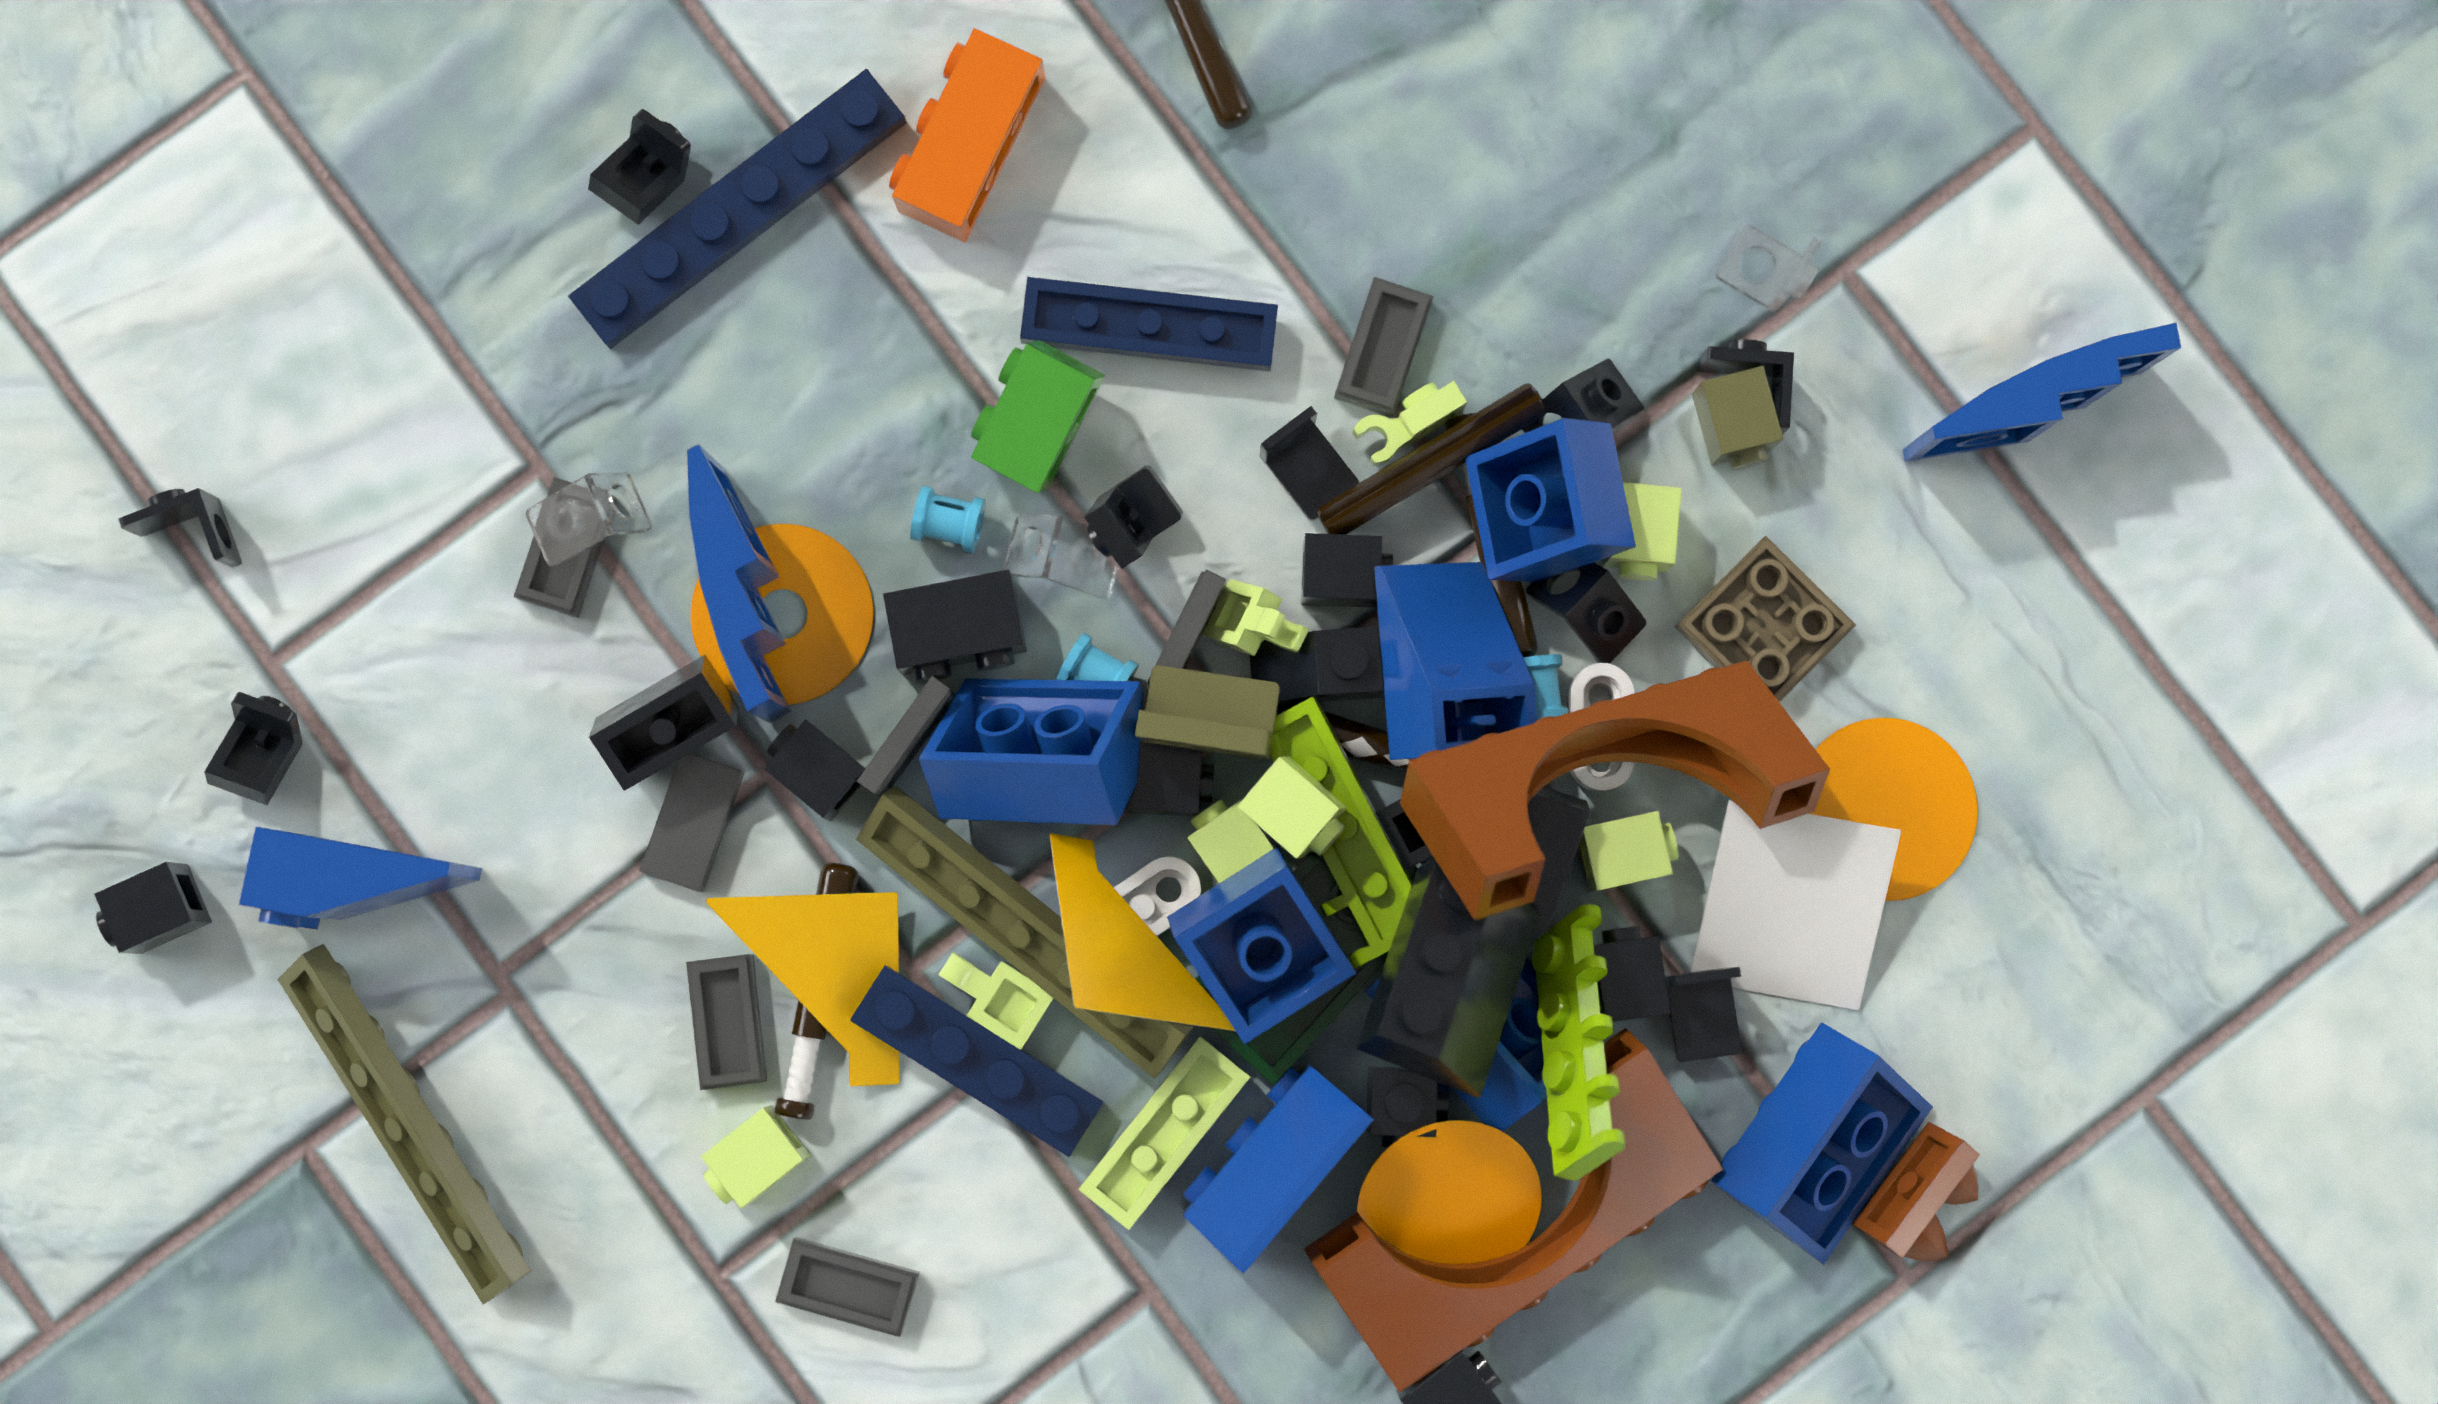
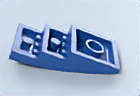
(2037, 397)
(730, 571)

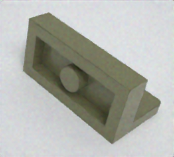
(1209, 712)

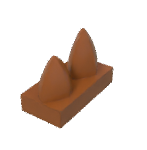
(1905, 1206)

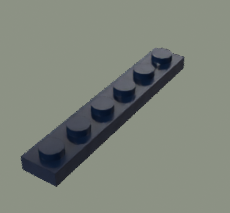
(737, 209)

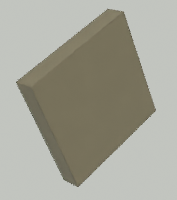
(1766, 616)

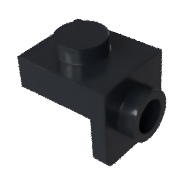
(642, 168)
(1131, 516)
(256, 748)

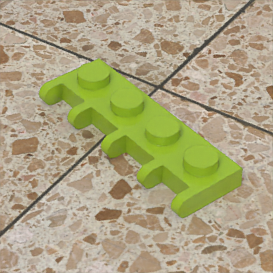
(1362, 855)
(1574, 1046)

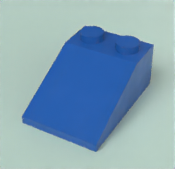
(312, 878)

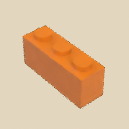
(967, 134)

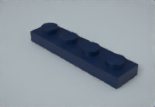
(1149, 323)
(976, 1060)

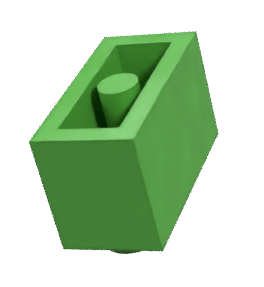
(1035, 414)

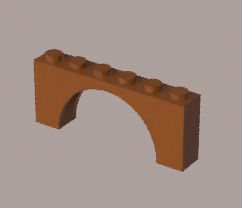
(1710, 726)
(1428, 1311)

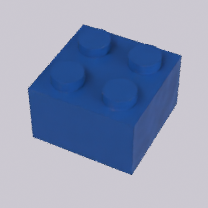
(1550, 501)
(1260, 945)

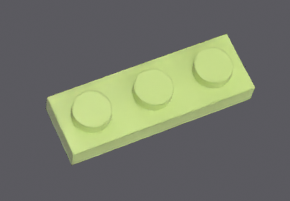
(1164, 1133)

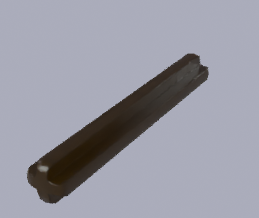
(1431, 460)

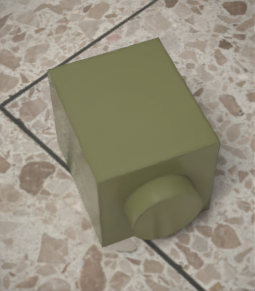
(1738, 418)

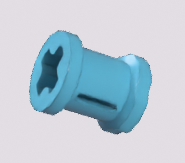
(948, 519)
(1093, 664)
(1545, 678)

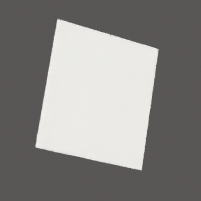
(1797, 905)

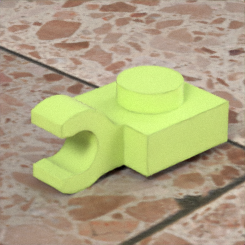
(1424, 413)
(1250, 616)
(1004, 1002)

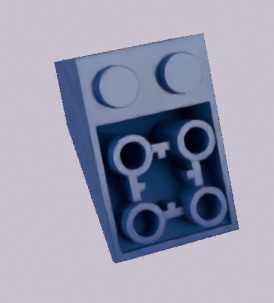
(1447, 658)

